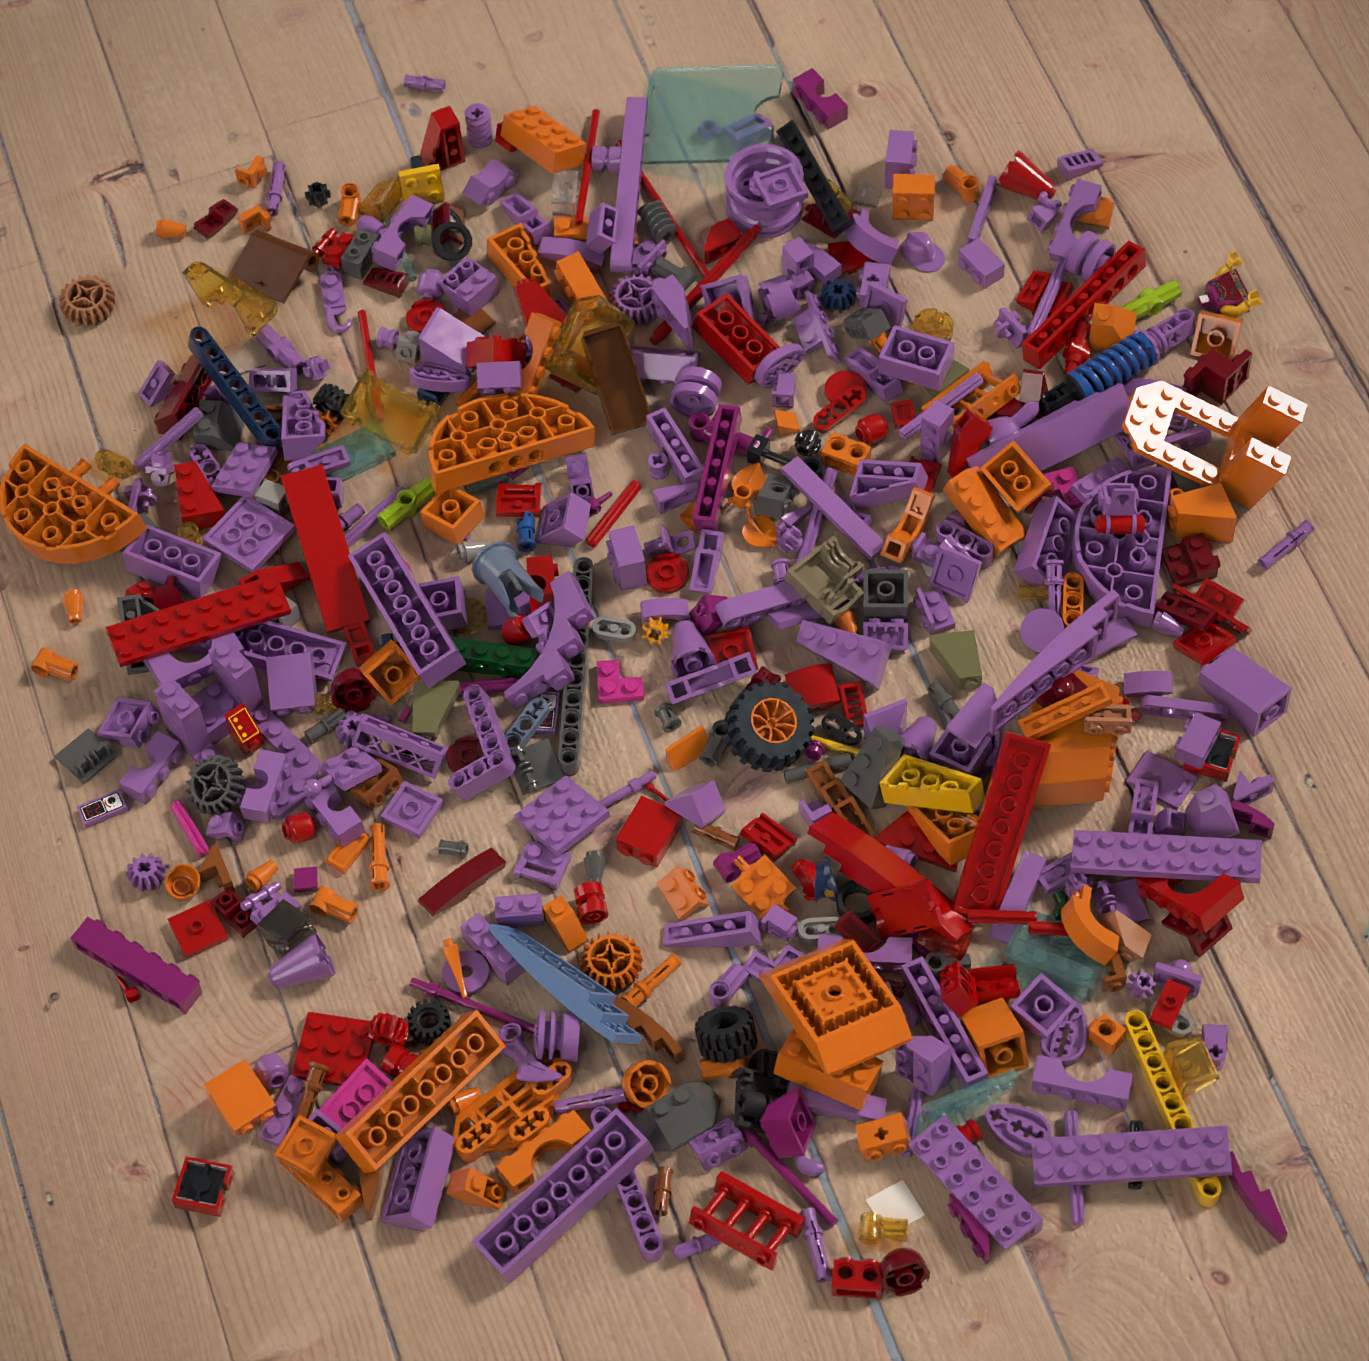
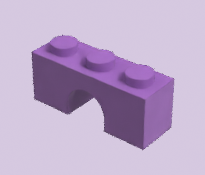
(796, 261)
(934, 435)
(143, 783)
(262, 802)
(342, 825)
(480, 939)

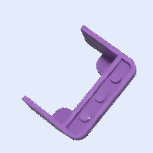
(972, 725)

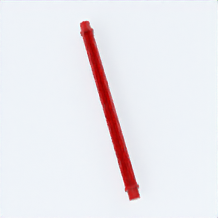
(712, 276)

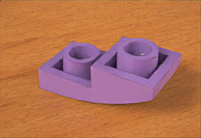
(666, 608)
(1117, 635)
(1148, 682)

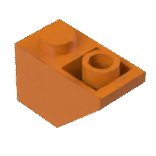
(475, 1188)

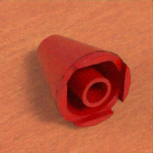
(1025, 178)

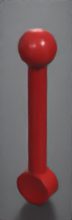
(650, 787)

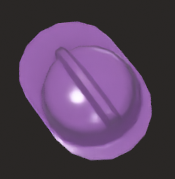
(922, 252)

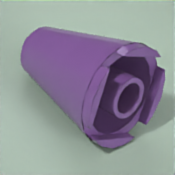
(689, 650)
(919, 738)
(302, 964)

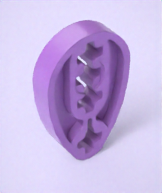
(779, 361)
(438, 378)
(1075, 1042)
(1012, 1116)

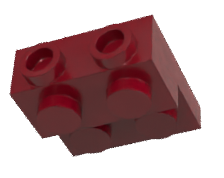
(1191, 560)

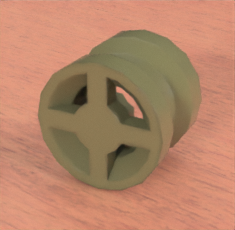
(423, 235)

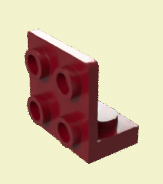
(1198, 940)

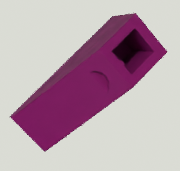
(970, 1228)

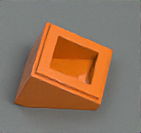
(786, 422)

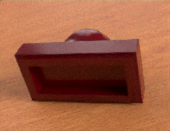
(1061, 689)
(855, 929)

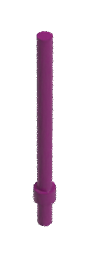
(434, 990)
(754, 1140)

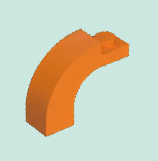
(914, 521)
(1085, 930)

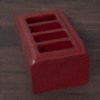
(396, 290)

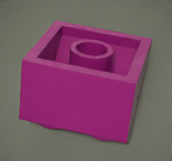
(789, 1124)

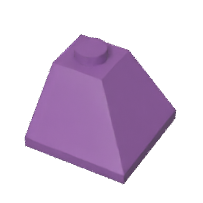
(893, 715)
(1211, 814)

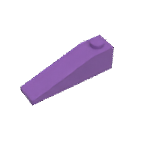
(716, 931)

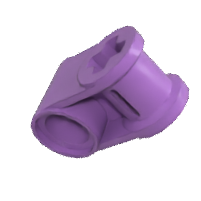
(1216, 1043)

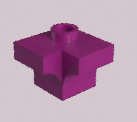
(704, 614)

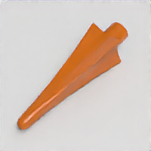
(452, 956)

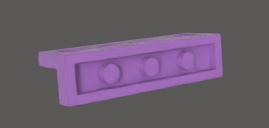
(403, 739)

